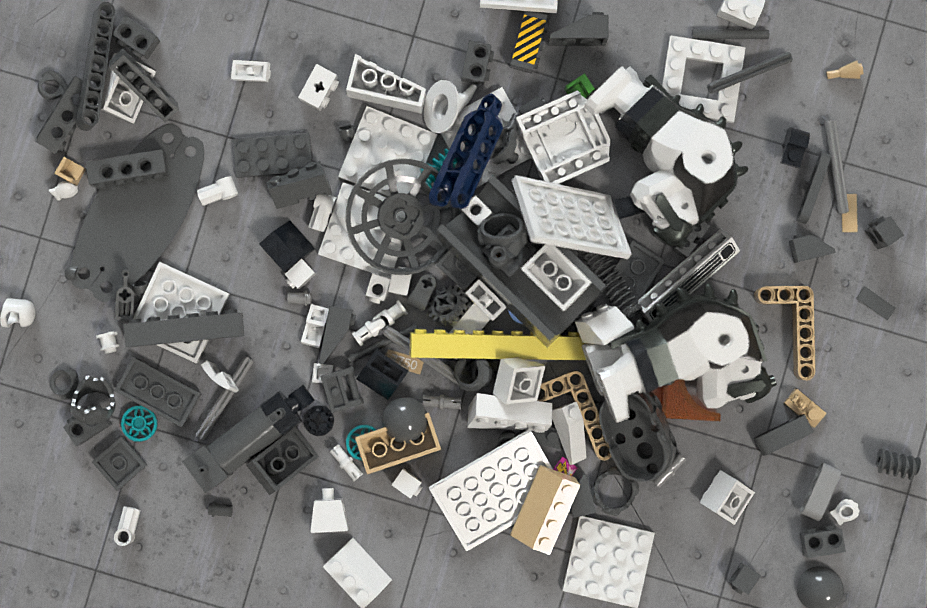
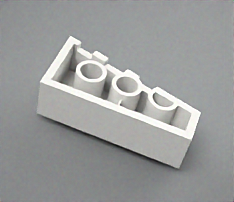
(383, 87)
(492, 413)

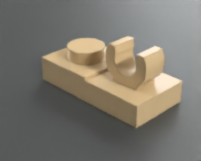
(803, 405)

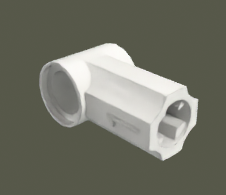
(222, 189)
(323, 207)
(127, 523)

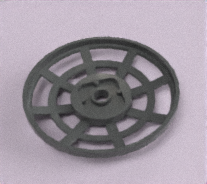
(387, 219)

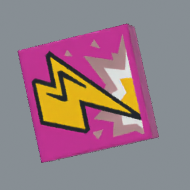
(564, 467)

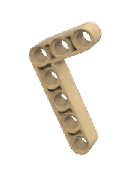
(798, 323)
(587, 405)

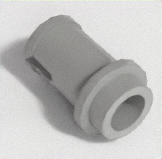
(299, 298)

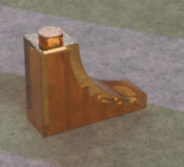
(679, 405)

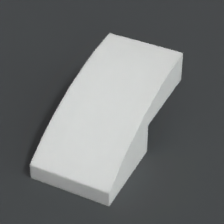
(315, 326)
(221, 378)

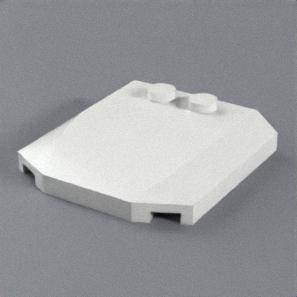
(564, 138)

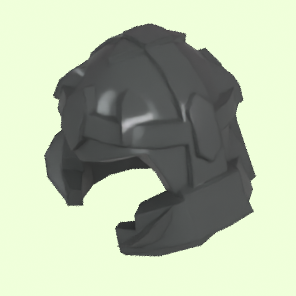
(474, 374)

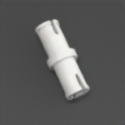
(346, 462)

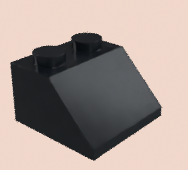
(287, 246)

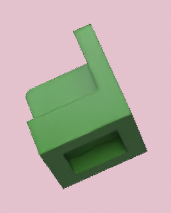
(582, 85)

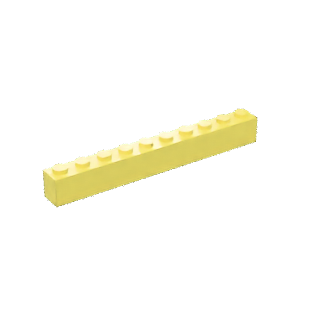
(493, 345)

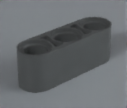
(783, 434)

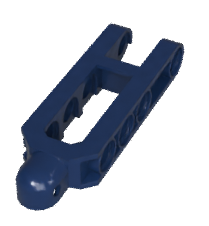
(464, 178)

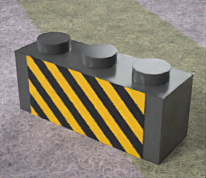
(529, 41)

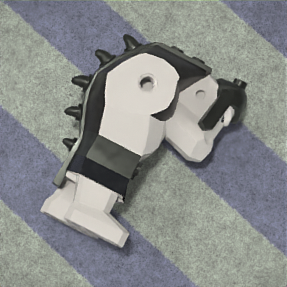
(679, 145)
(686, 342)

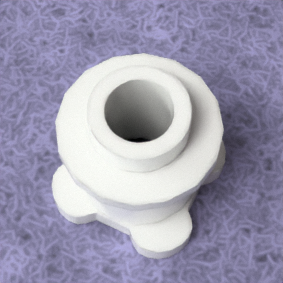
(108, 342)

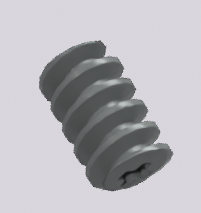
(898, 463)

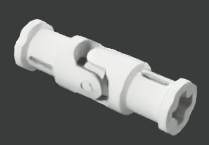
(372, 327)

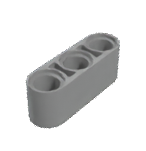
(820, 491)

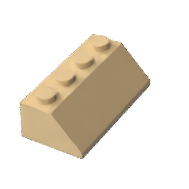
(381, 451)
(545, 509)

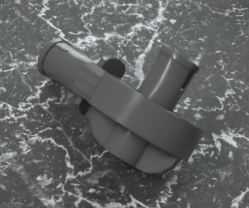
(507, 143)

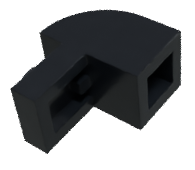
(794, 147)

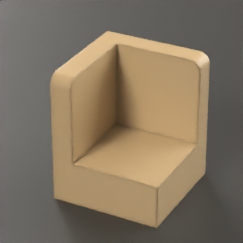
(70, 171)

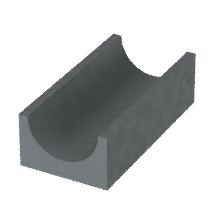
(519, 292)

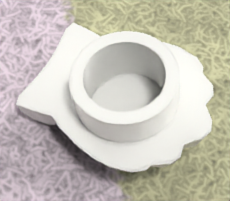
(64, 190)
(845, 511)

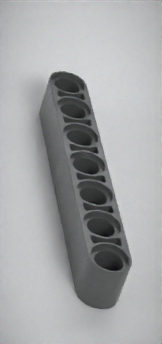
(90, 72)

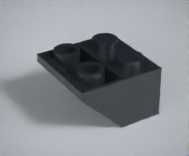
(382, 373)

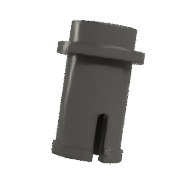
(220, 509)

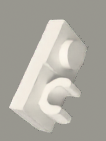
(250, 71)

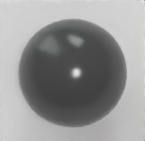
(405, 419)
(820, 588)

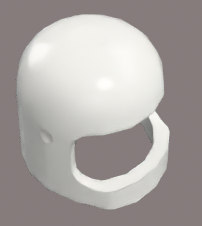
(20, 310)

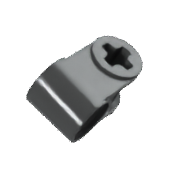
(421, 295)

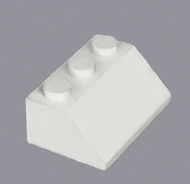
(119, 98)
(556, 276)
(357, 573)

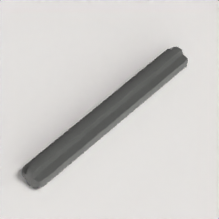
(749, 72)

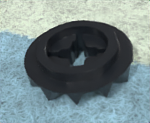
(313, 413)

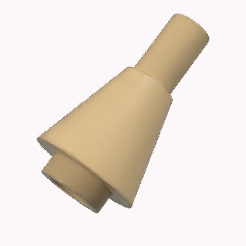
(850, 70)

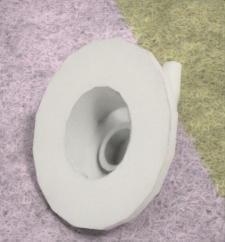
(444, 104)

